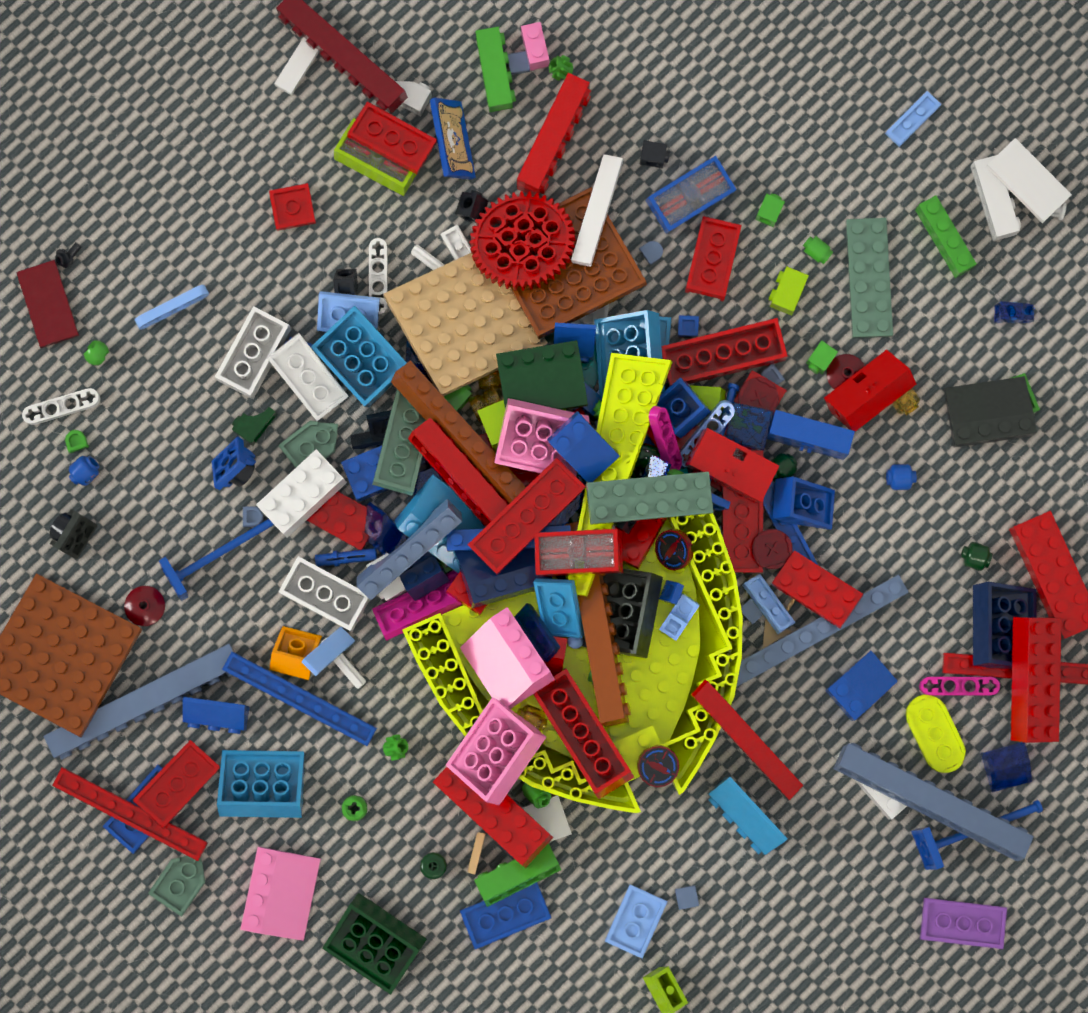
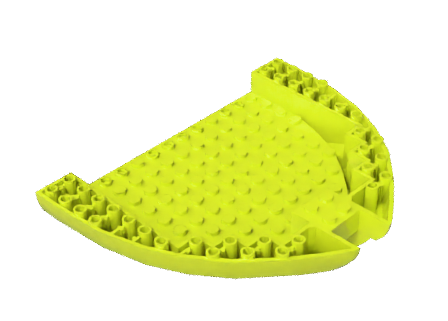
(656, 685)

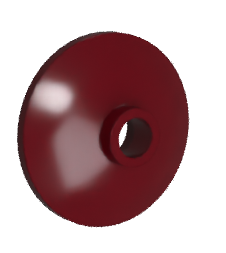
(836, 368)
(153, 611)

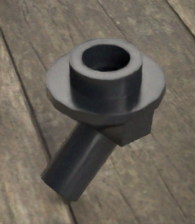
(65, 258)

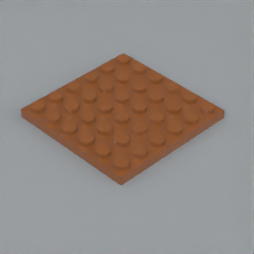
(580, 287)
(62, 654)

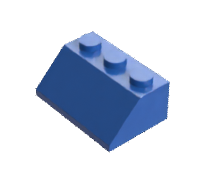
(215, 715)

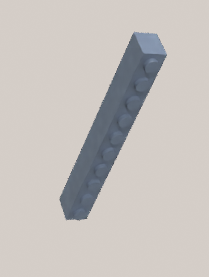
(817, 631)
(143, 701)
(933, 802)

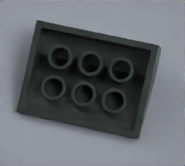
(990, 411)
(634, 607)

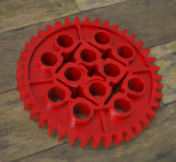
(516, 272)

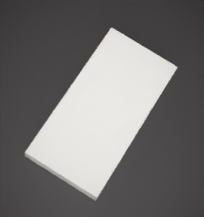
(1028, 180)
(307, 377)

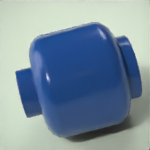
(83, 470)
(900, 477)

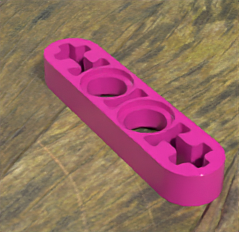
(665, 436)
(959, 686)

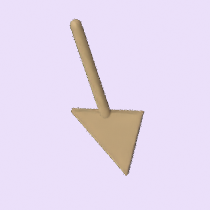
(770, 634)

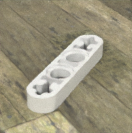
(381, 276)
(60, 403)

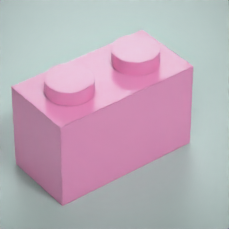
(535, 46)

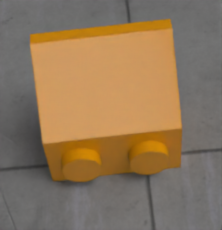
(291, 649)

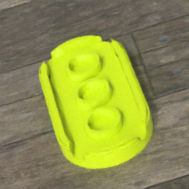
(935, 733)

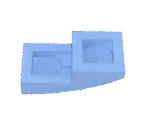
(679, 617)

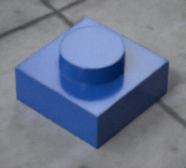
(688, 326)
(671, 592)

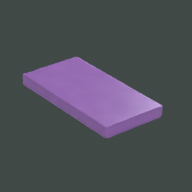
(963, 923)

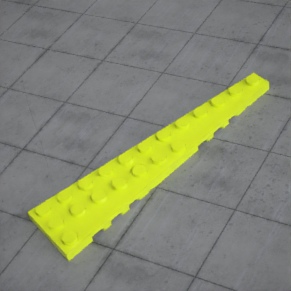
(629, 394)

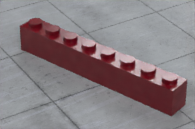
(342, 53)

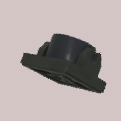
(71, 533)

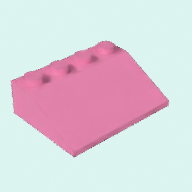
(525, 436)
(506, 660)
(495, 751)
(280, 893)

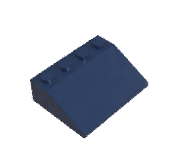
(487, 587)
(993, 621)

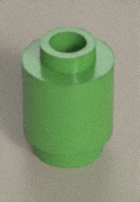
(817, 249)
(536, 796)

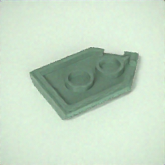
(309, 438)
(179, 884)

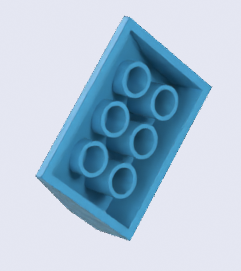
(629, 335)
(359, 356)
(420, 508)
(261, 784)
(746, 815)

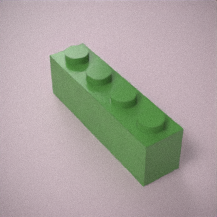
(494, 69)
(945, 236)
(513, 877)

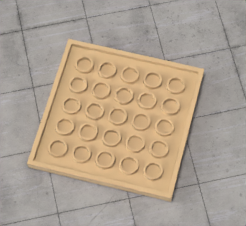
(460, 323)

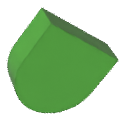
(76, 441)

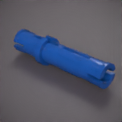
(322, 559)

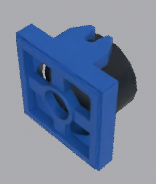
(233, 465)

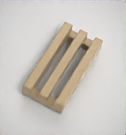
(476, 853)

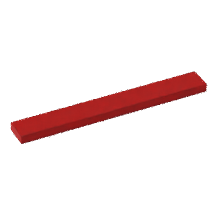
(963, 665)
(746, 739)
(128, 813)

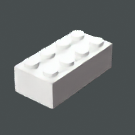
(247, 358)
(301, 493)
(324, 594)

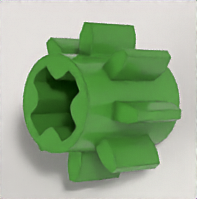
(560, 67)
(395, 747)

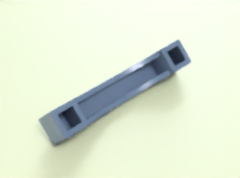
(434, 529)

